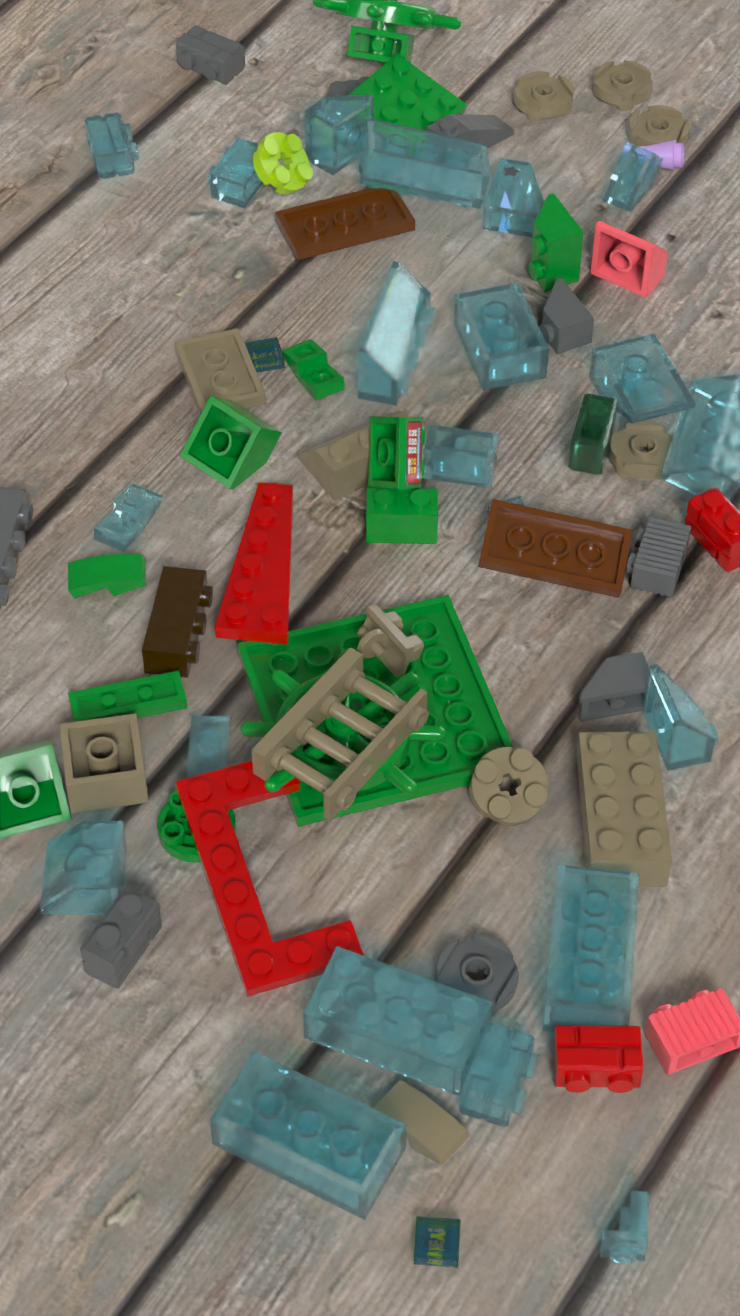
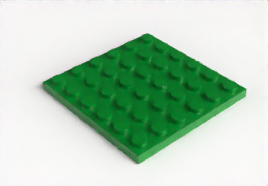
(445, 669)

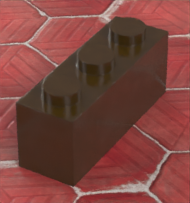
(176, 621)

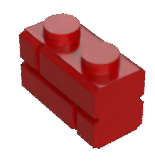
(716, 527)
(597, 1057)

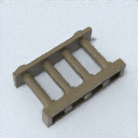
(323, 702)

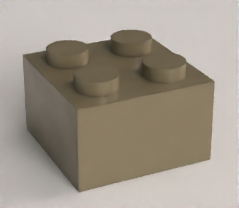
(103, 763)

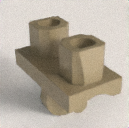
(383, 638)

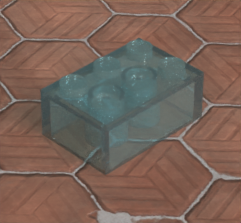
(501, 336)

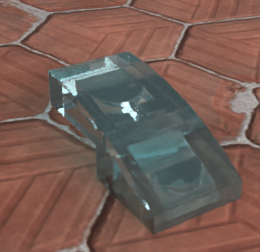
(130, 516)

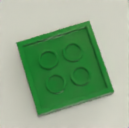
(408, 95)

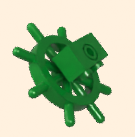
(382, 40)
(345, 735)

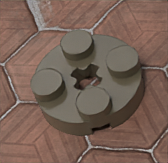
(622, 84)
(555, 97)
(644, 126)
(634, 463)
(519, 766)

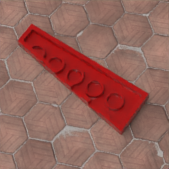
(259, 583)

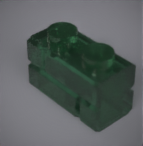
(593, 434)

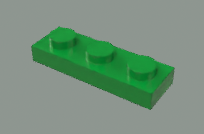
(138, 696)

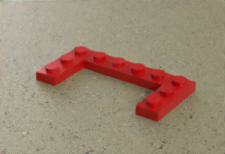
(258, 959)

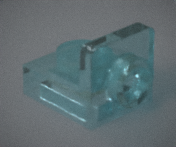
(631, 1240)

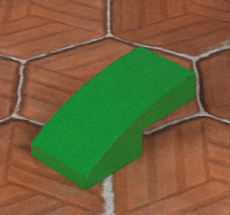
(312, 369)
(114, 571)

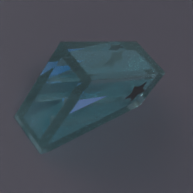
(513, 199)

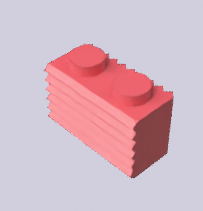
(693, 1030)

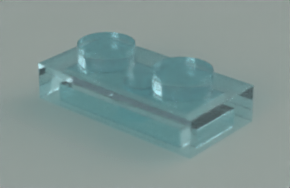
(208, 744)

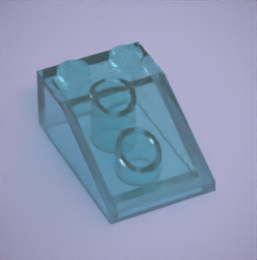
(640, 379)

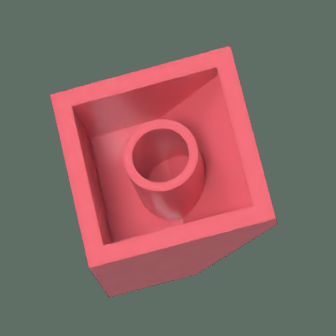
(627, 260)

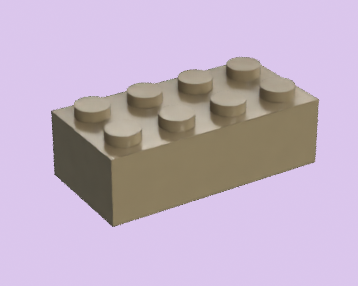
(623, 805)

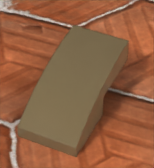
(429, 1126)

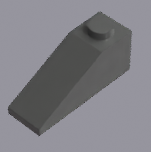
(477, 128)

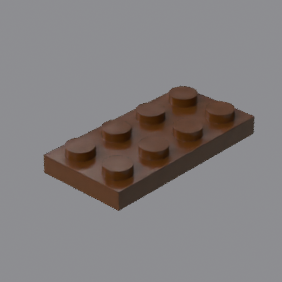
(344, 221)
(555, 548)

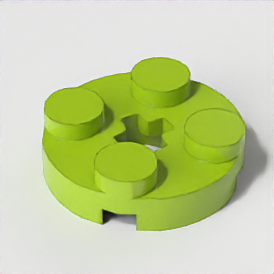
(290, 151)

